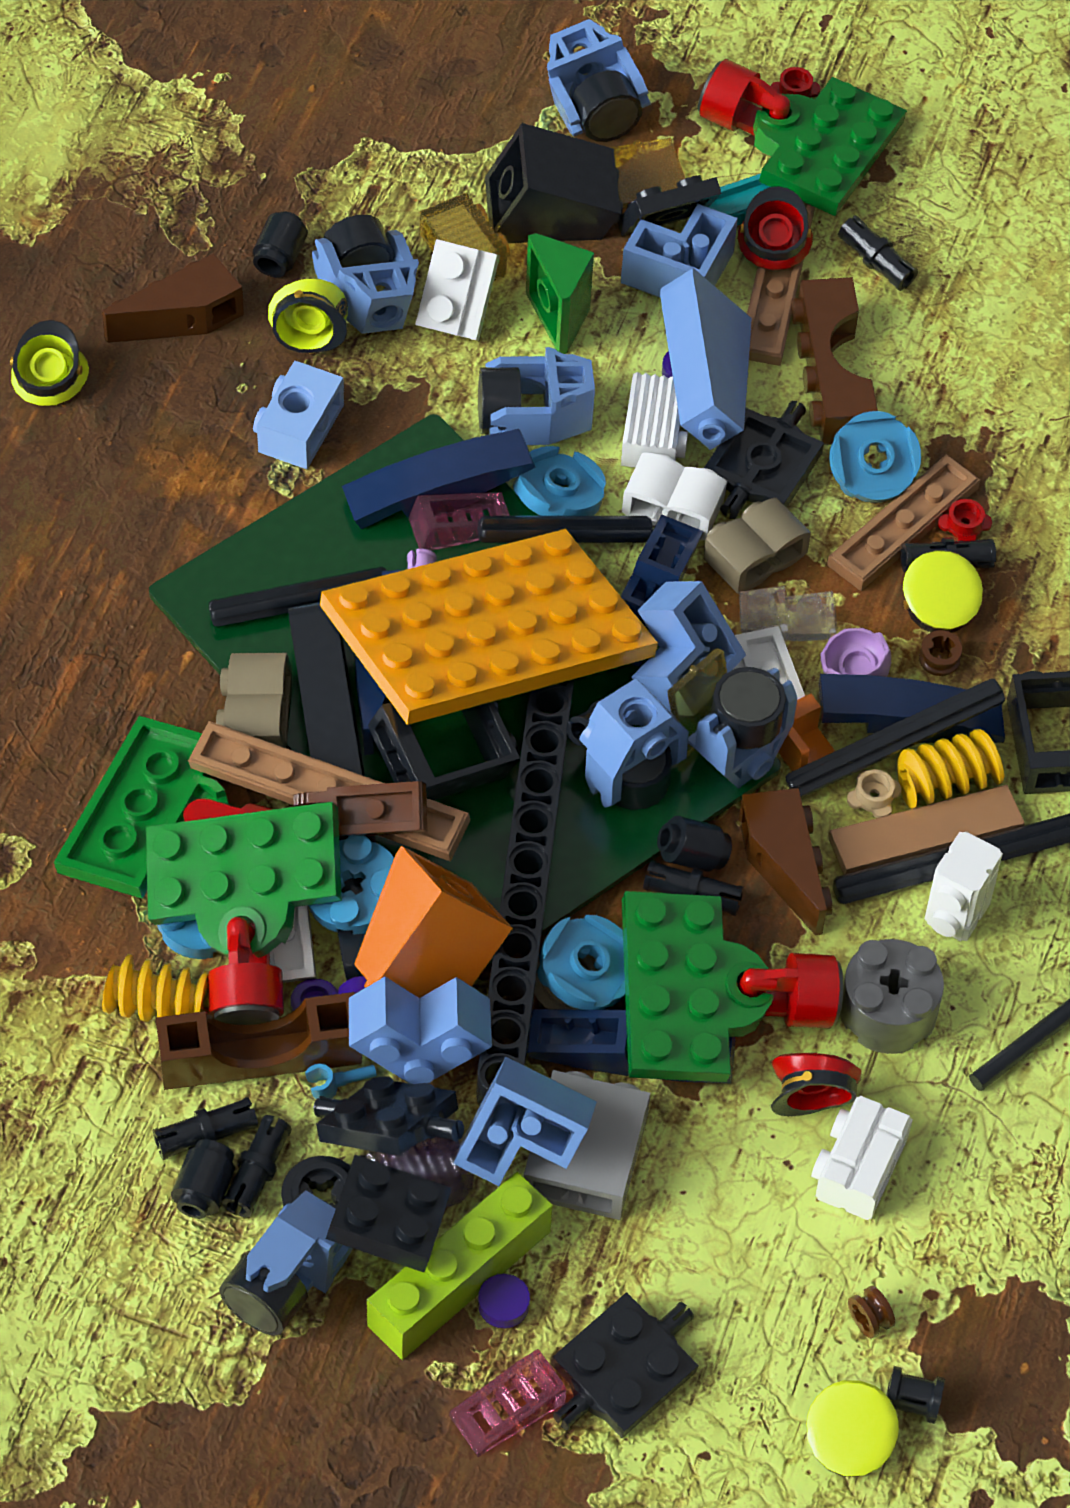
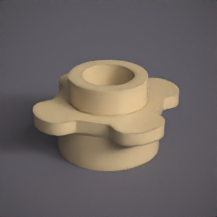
(874, 782)

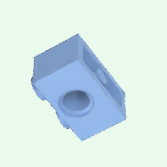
(299, 414)

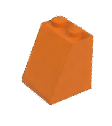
(429, 928)

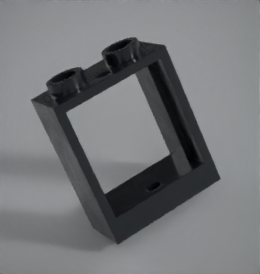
(1034, 690)
(408, 764)

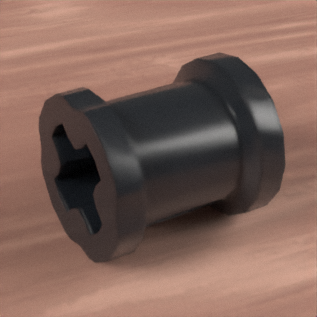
(915, 1394)

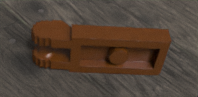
(375, 807)

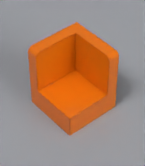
(805, 740)

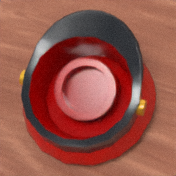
(775, 229)
(814, 1083)

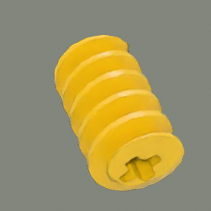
(947, 765)
(153, 992)

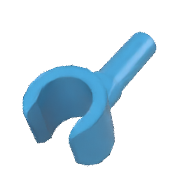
(334, 1080)

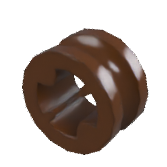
(943, 640)
(871, 1312)

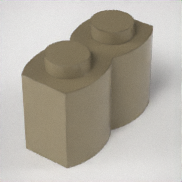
(756, 544)
(257, 695)

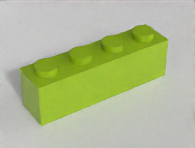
(461, 1260)

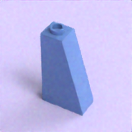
(707, 357)

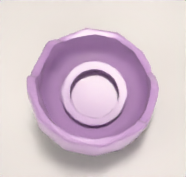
(856, 653)

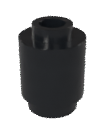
(279, 244)
(694, 844)
(203, 1179)

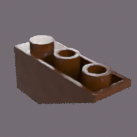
(180, 305)
(780, 849)

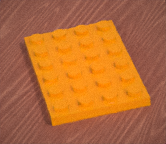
(487, 625)

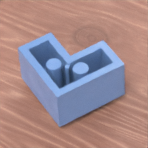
(661, 255)
(687, 630)
(423, 1034)
(523, 1112)

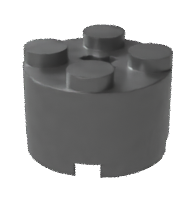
(891, 995)

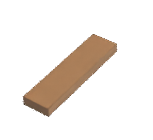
(902, 521)
(924, 829)

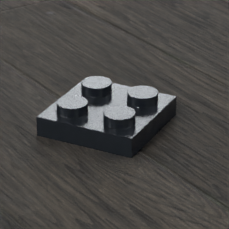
(669, 205)
(389, 1213)

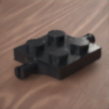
(765, 459)
(388, 1116)
(623, 1365)

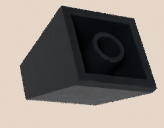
(553, 187)

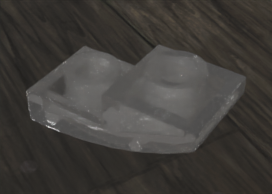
(798, 616)

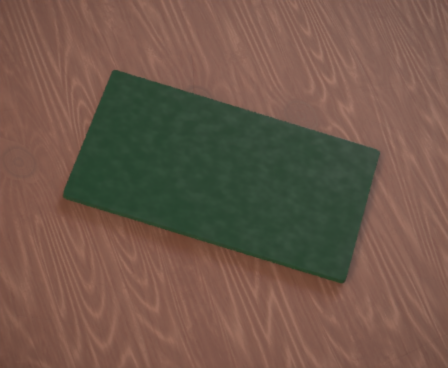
(319, 539)

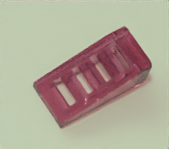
(431, 516)
(499, 1389)

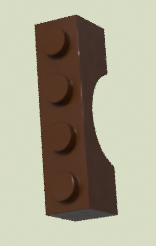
(828, 319)
(208, 1051)

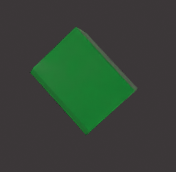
(559, 287)

